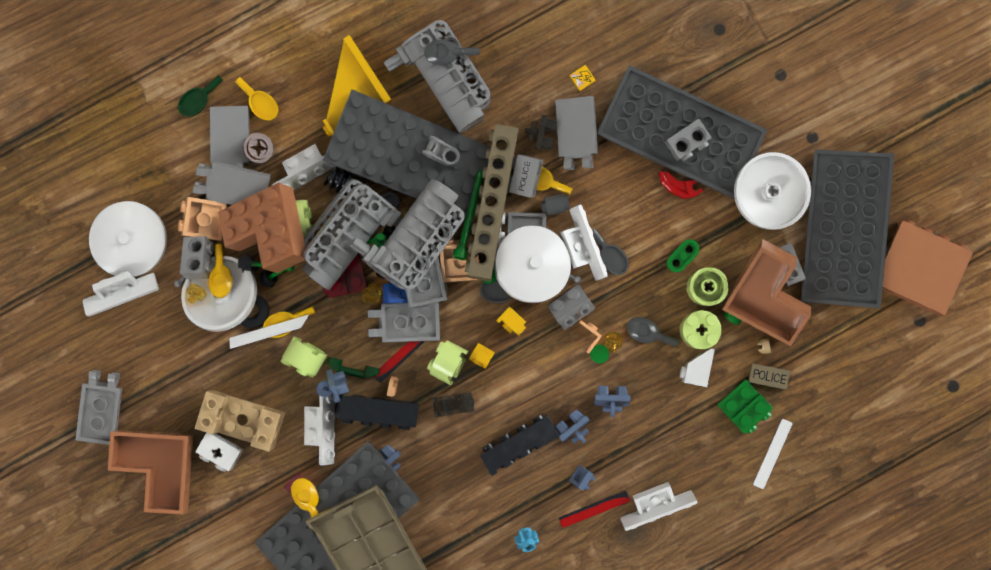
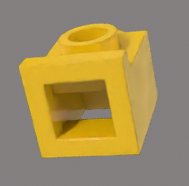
(512, 321)
(481, 355)

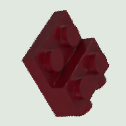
(351, 280)

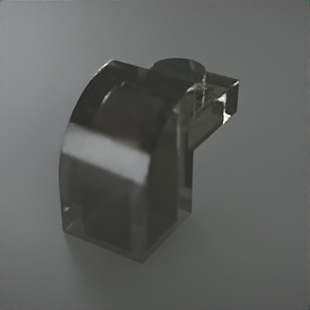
(453, 404)

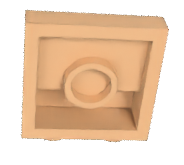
(201, 218)
(451, 268)

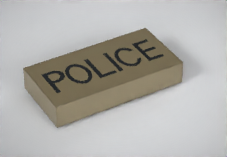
(768, 376)

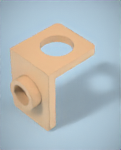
(592, 329)

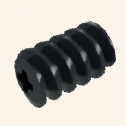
(338, 180)

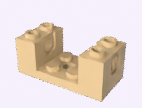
(221, 413)

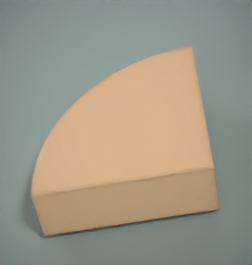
(392, 388)

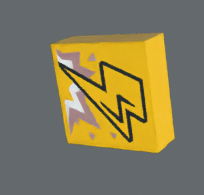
(582, 78)

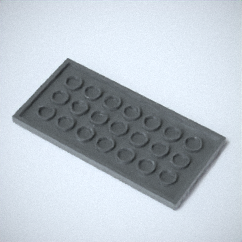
(652, 111)
(387, 149)
(847, 228)
(296, 547)

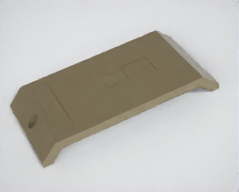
(365, 534)

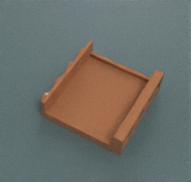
(924, 267)

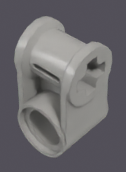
(439, 151)

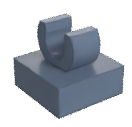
(581, 477)

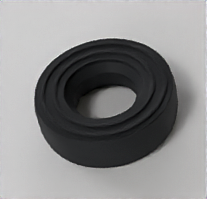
(262, 315)

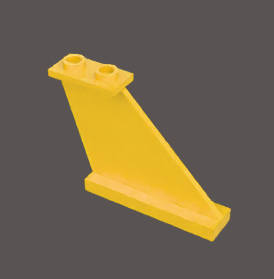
(351, 74)

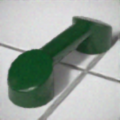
(336, 365)

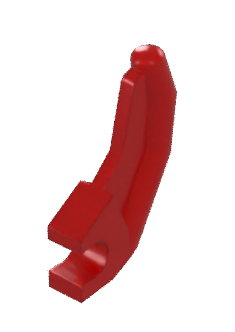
(678, 188)

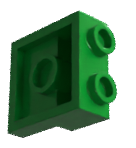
(745, 407)

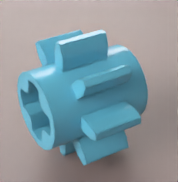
(526, 539)

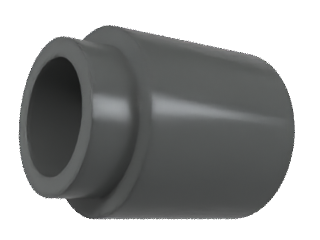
(555, 204)

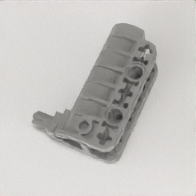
(448, 80)
(358, 219)
(413, 235)

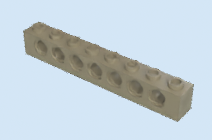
(508, 136)

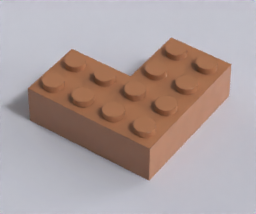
(266, 220)
(759, 298)
(163, 458)

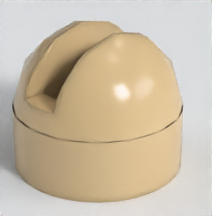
(765, 346)

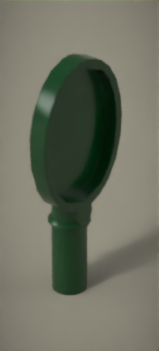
(197, 98)

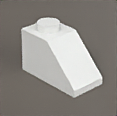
(698, 369)

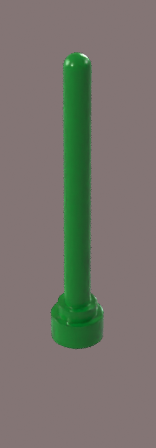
(461, 250)

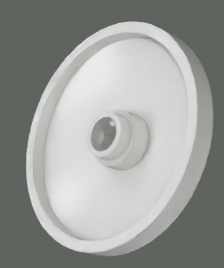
(772, 191)
(128, 239)
(532, 264)
(222, 313)

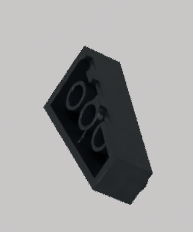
(377, 411)
(518, 444)

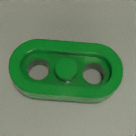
(682, 256)

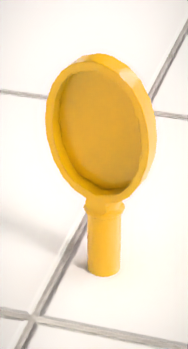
(260, 102)
(546, 181)
(220, 277)
(280, 317)
(305, 495)

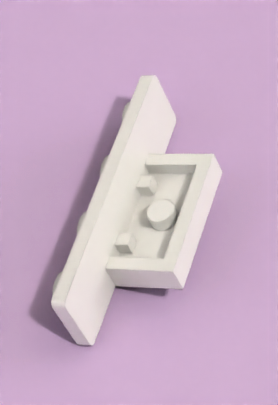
(304, 167)
(582, 244)
(118, 291)
(320, 428)
(656, 504)

